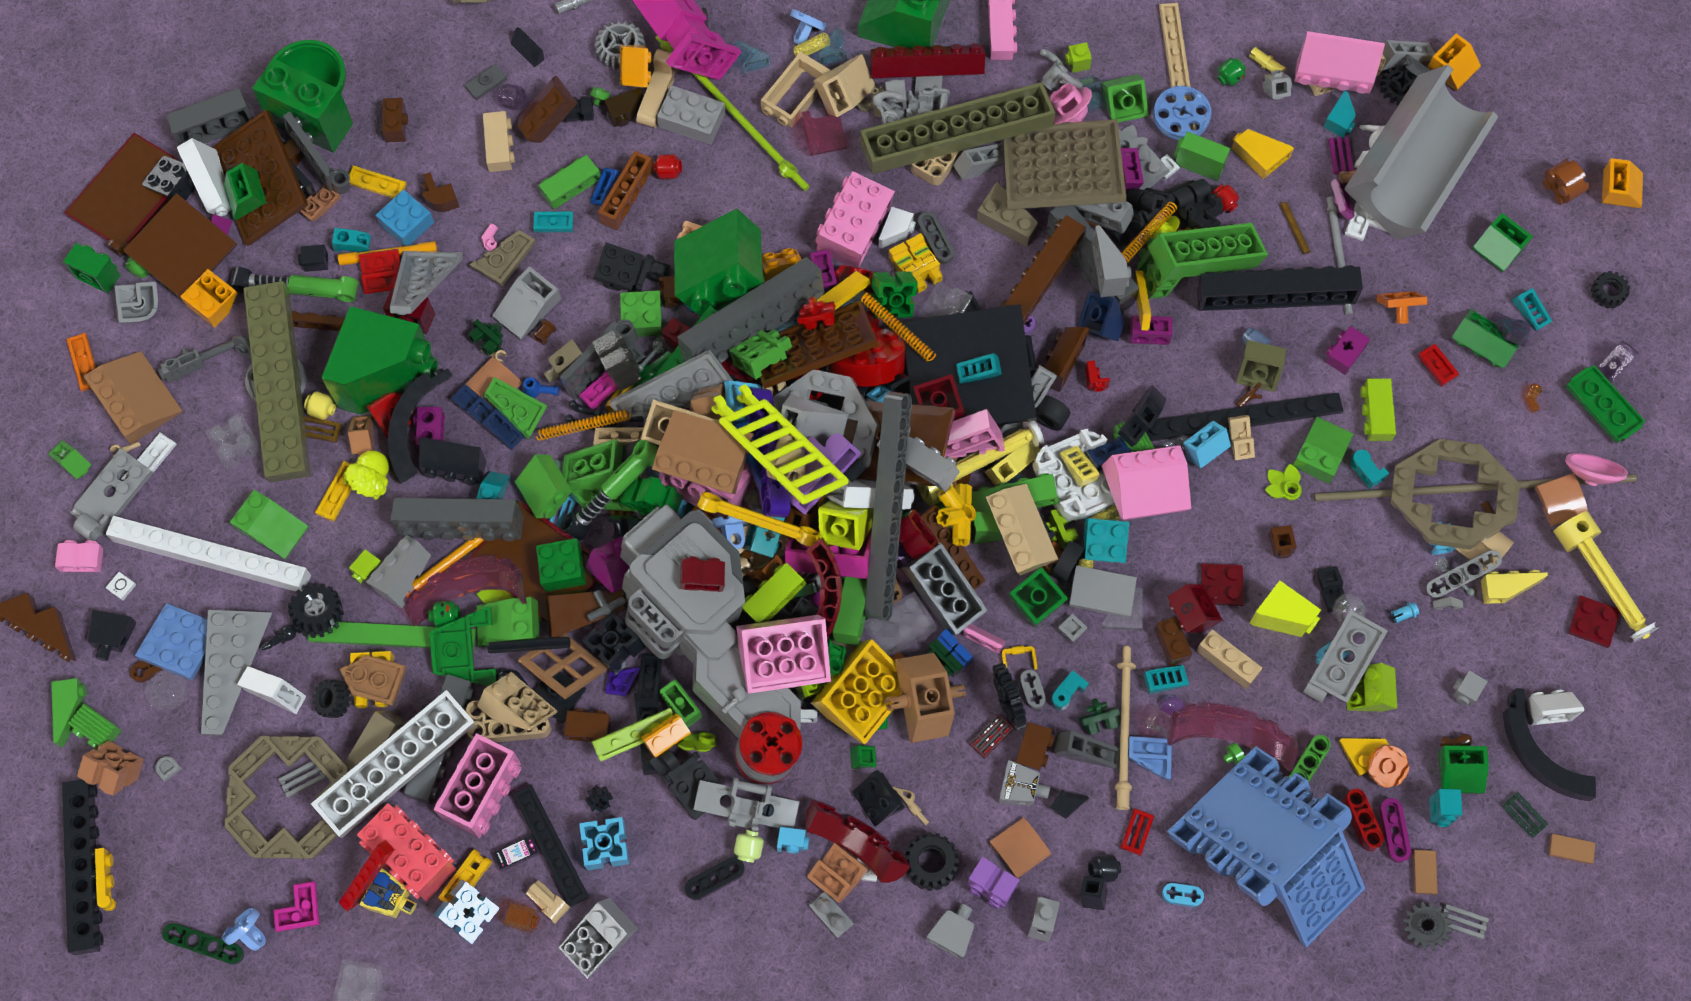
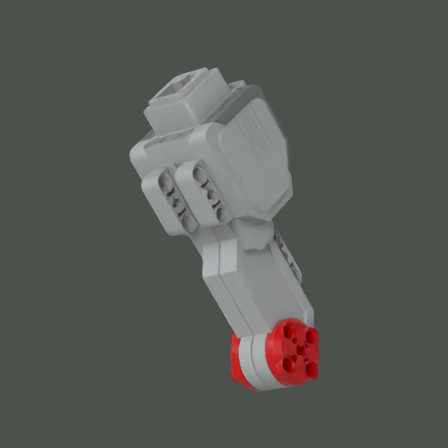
(703, 630)

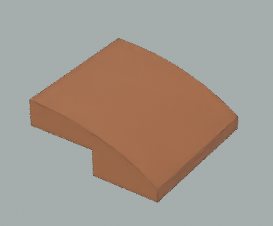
(483, 378)
(1561, 499)
(1020, 848)
(837, 873)

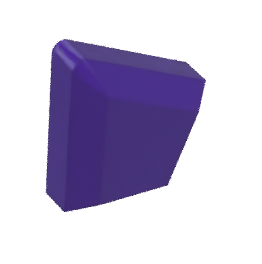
(622, 682)

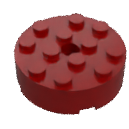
(876, 364)

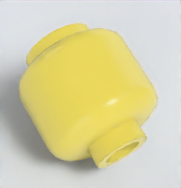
(319, 405)

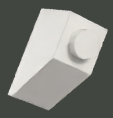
(896, 227)

